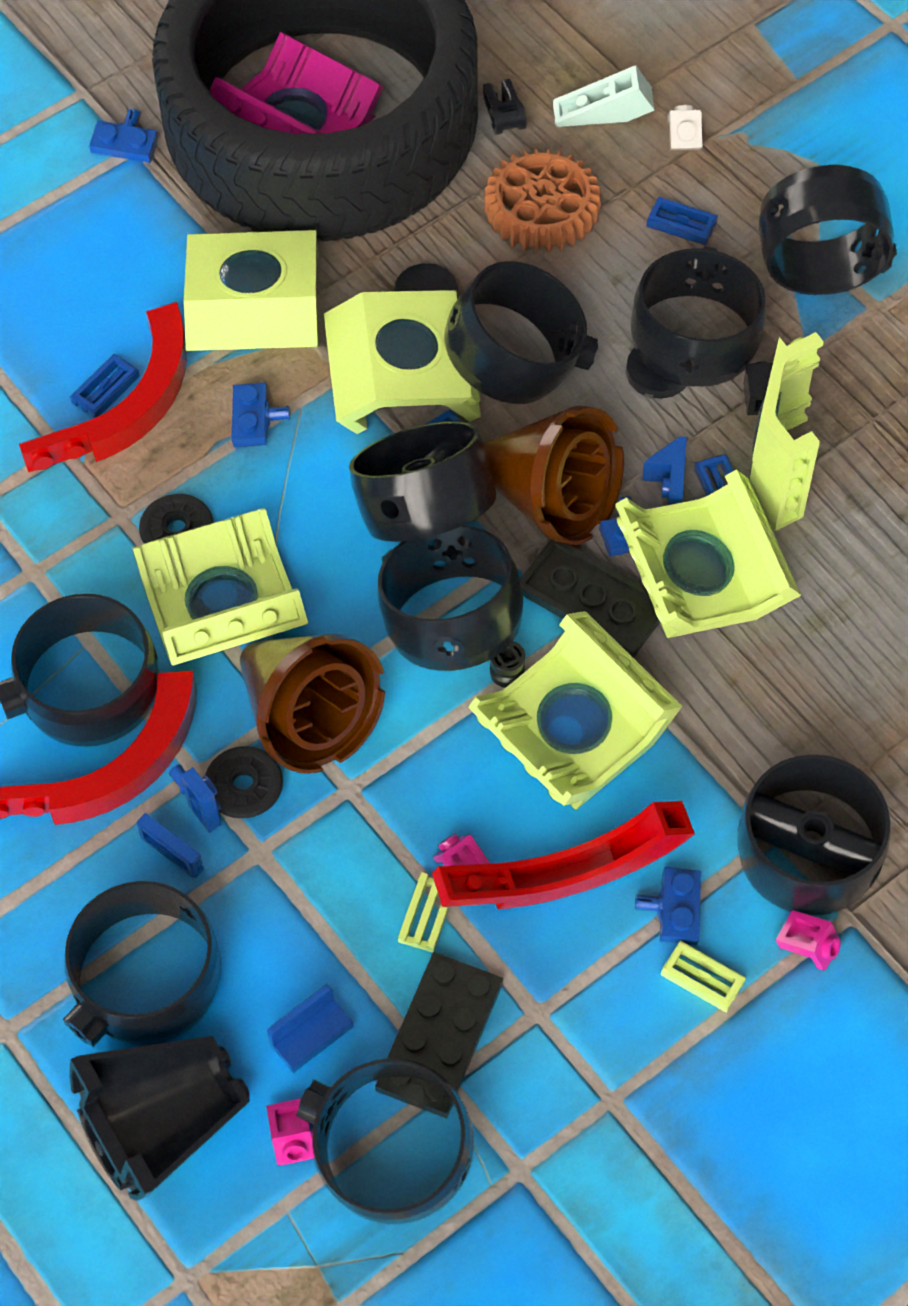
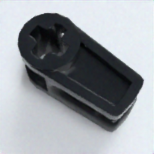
(507, 113)

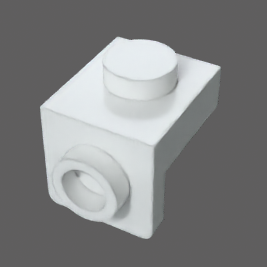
(685, 128)

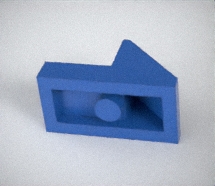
(669, 468)

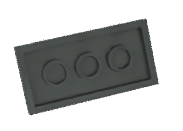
(574, 582)
(442, 1030)

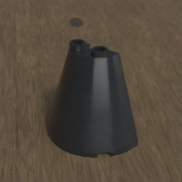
(154, 1107)

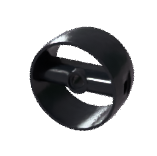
(423, 481)
(836, 849)

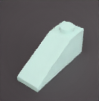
(606, 101)

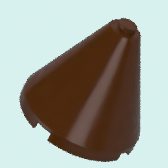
(561, 471)
(312, 697)

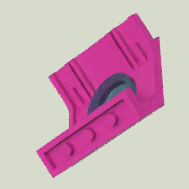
(302, 92)

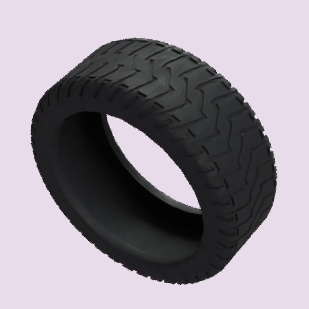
(317, 182)

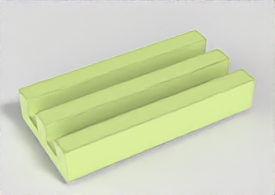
(417, 941)
(695, 987)

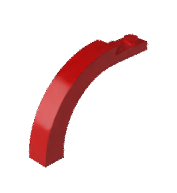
(135, 414)
(124, 776)
(570, 871)

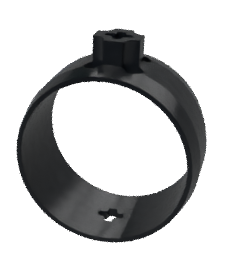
(817, 197)
(541, 301)
(714, 359)
(56, 622)
(475, 635)
(118, 903)
(322, 1104)

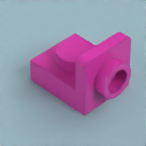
(460, 851)
(810, 938)
(289, 1133)

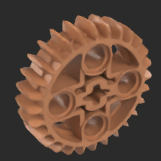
(542, 200)

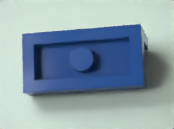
(309, 1029)

